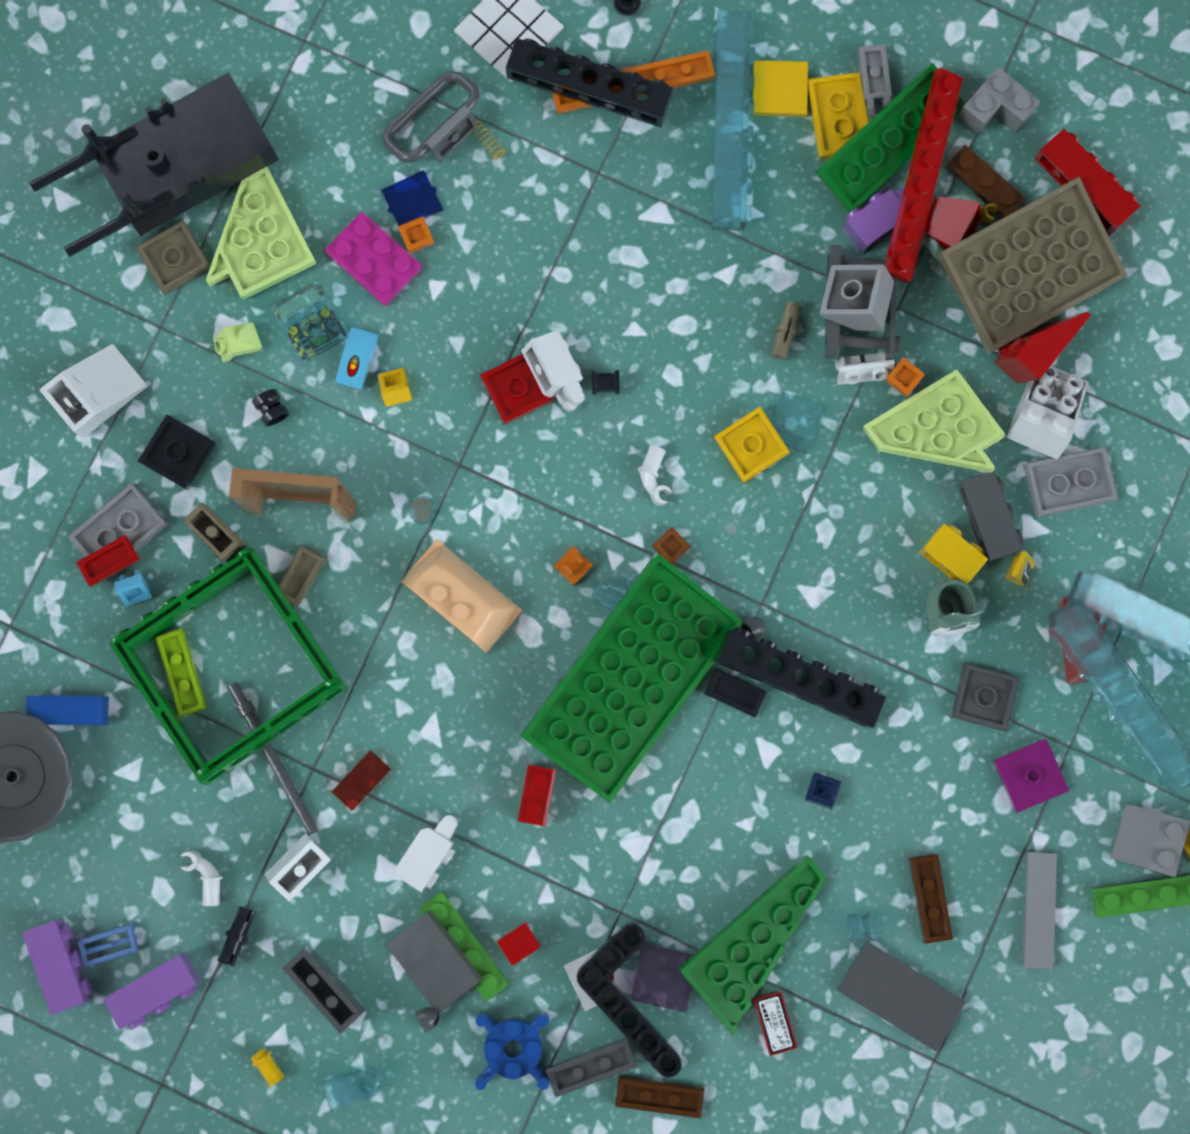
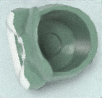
(951, 608)

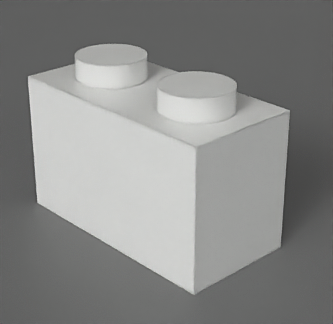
(297, 867)

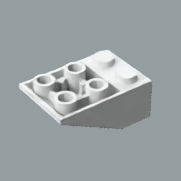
(93, 390)
(1048, 412)

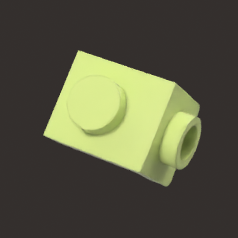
(237, 341)

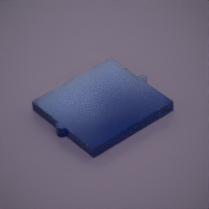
(412, 198)

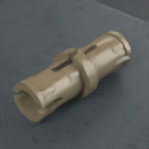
(785, 331)

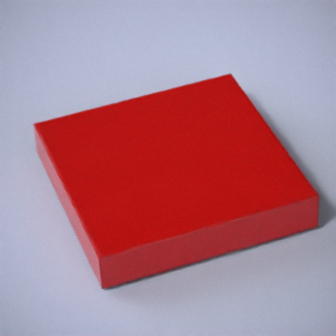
(514, 389)

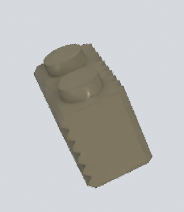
(213, 532)

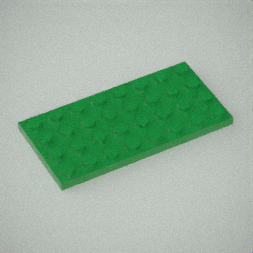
(631, 678)

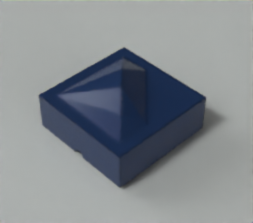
(823, 791)

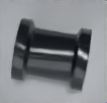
(605, 382)

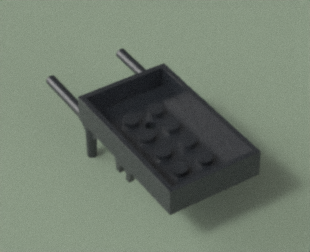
(199, 151)

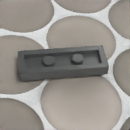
(591, 1067)

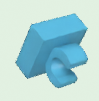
(132, 589)

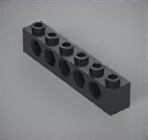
(597, 94)
(869, 700)

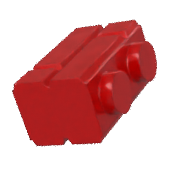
(536, 795)

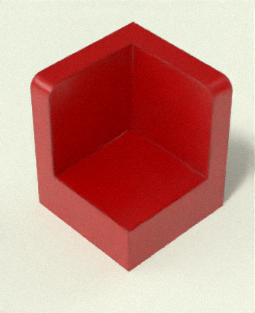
(518, 943)

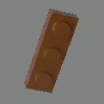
(984, 181)

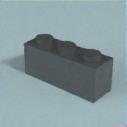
(990, 516)
(324, 989)

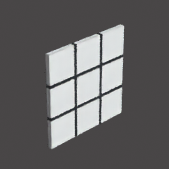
(497, 24)

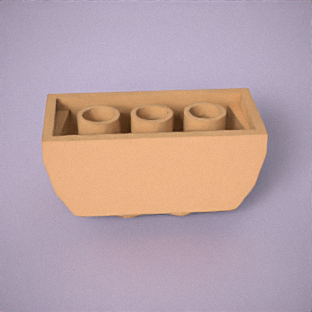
(461, 596)

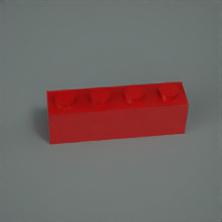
(1066, 160)

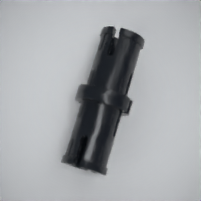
(236, 936)

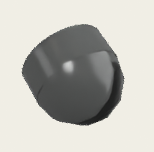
(755, 626)
(428, 1018)

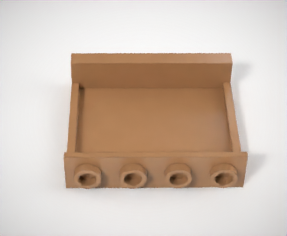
(251, 486)

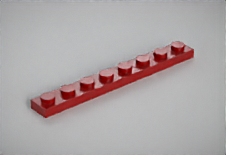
(923, 175)

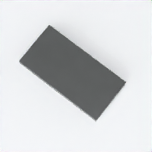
(901, 996)

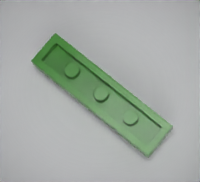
(1141, 896)
(451, 920)

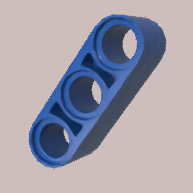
(69, 709)

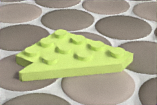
(259, 239)
(940, 426)

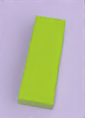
(181, 672)

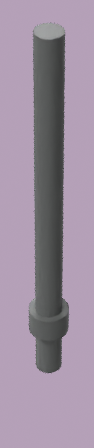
(246, 710)

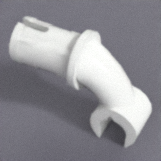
(649, 474)
(210, 877)

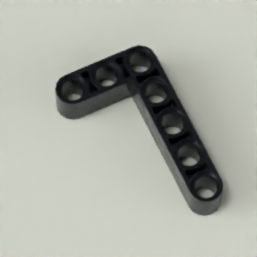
(623, 1003)

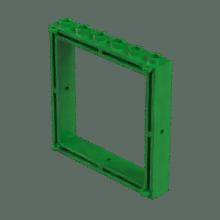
(175, 609)

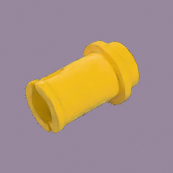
(267, 1066)

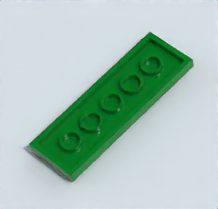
(879, 145)

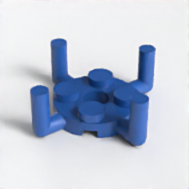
(512, 1066)

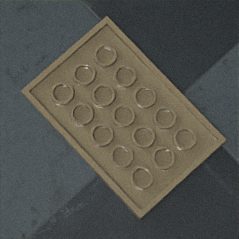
(1032, 265)

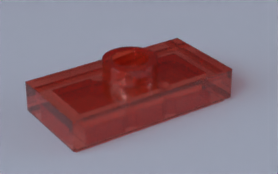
(361, 780)

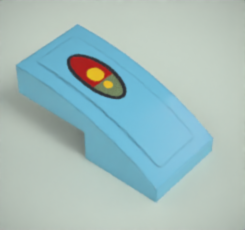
(356, 358)

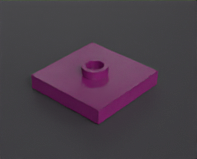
(1030, 775)

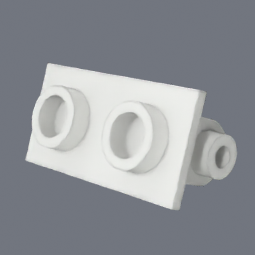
(853, 371)

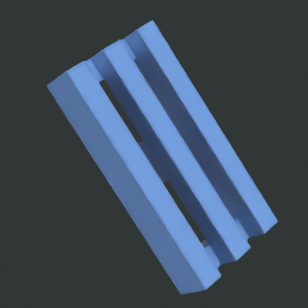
(132, 938)

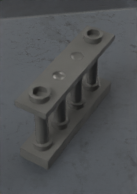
(835, 340)

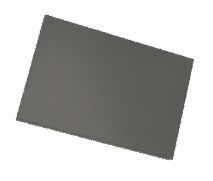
(434, 961)

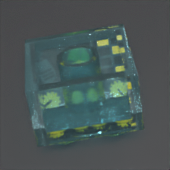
(309, 322)

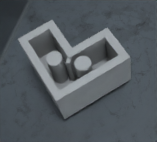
(1000, 98)

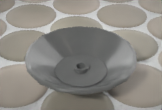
(42, 776)

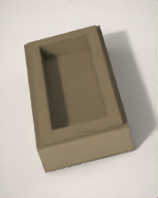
(301, 575)

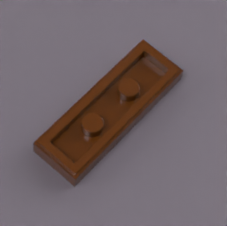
(930, 898)
(659, 1097)

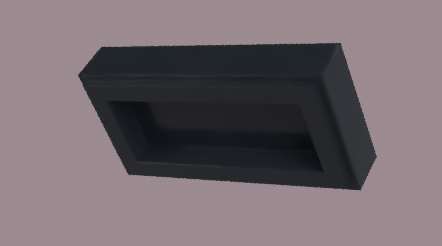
(735, 693)

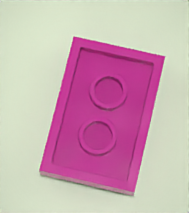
(373, 259)

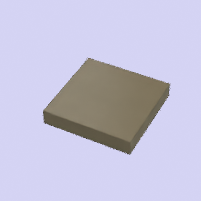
(173, 257)

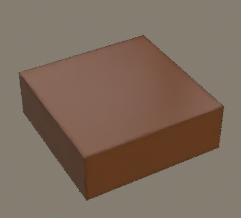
(671, 546)

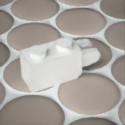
(555, 369)
(427, 853)

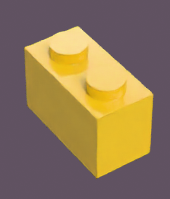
(953, 554)

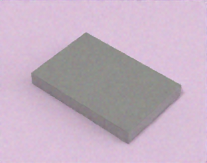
(1070, 482)
(124, 514)

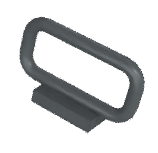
(448, 134)

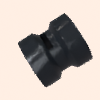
(270, 407)

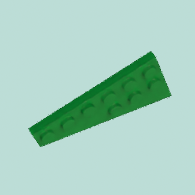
(746, 950)

